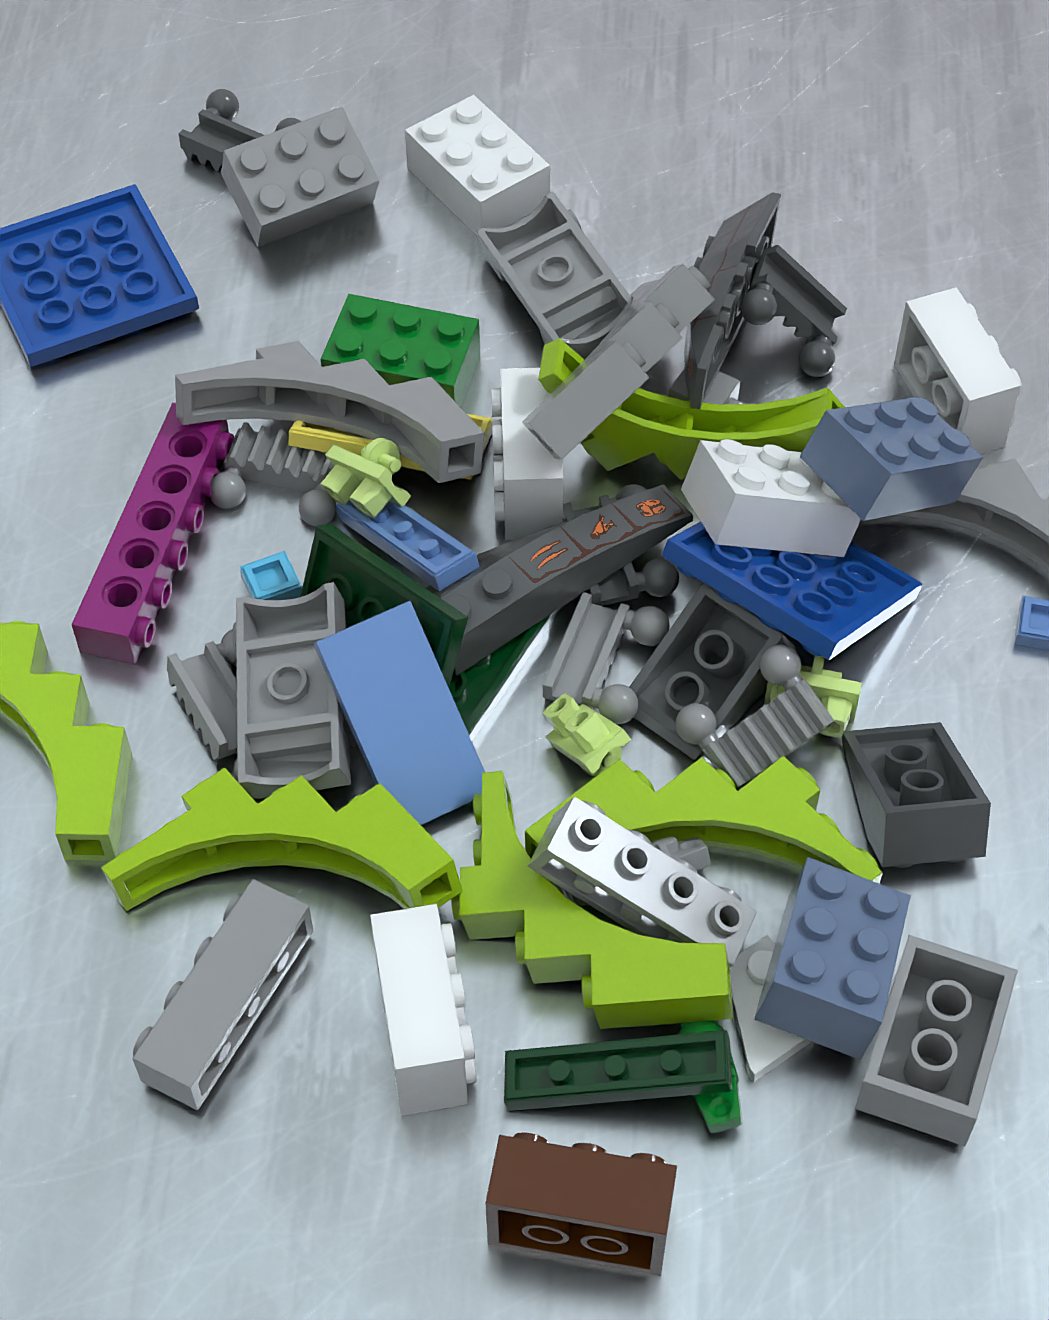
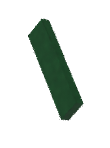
(618, 1070)

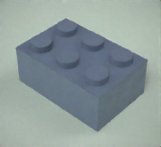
(891, 457)
(834, 958)

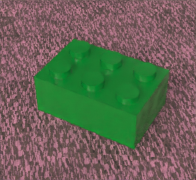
(406, 343)

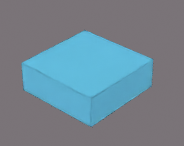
(271, 578)

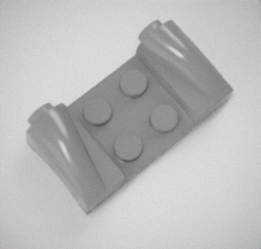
(557, 275)
(284, 698)

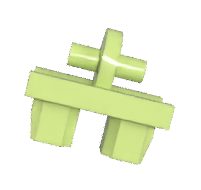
(365, 478)
(836, 694)
(584, 735)

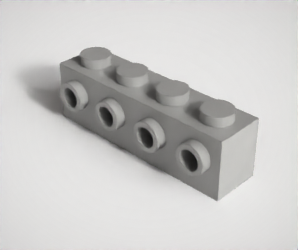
(637, 882)
(222, 994)

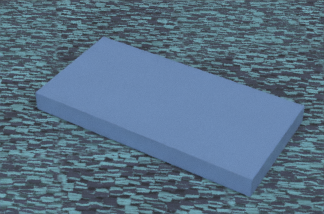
(402, 713)

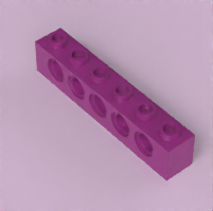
(151, 540)

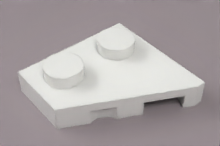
(762, 1044)

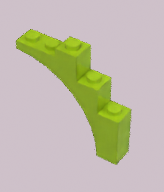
(673, 428)
(86, 761)
(765, 817)
(294, 826)
(622, 973)

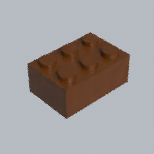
(580, 1203)

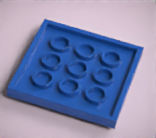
(88, 275)
(807, 596)

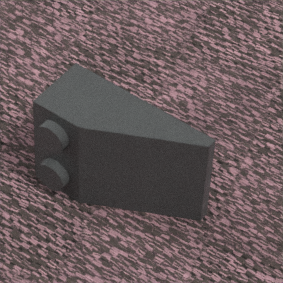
(706, 660)
(916, 795)

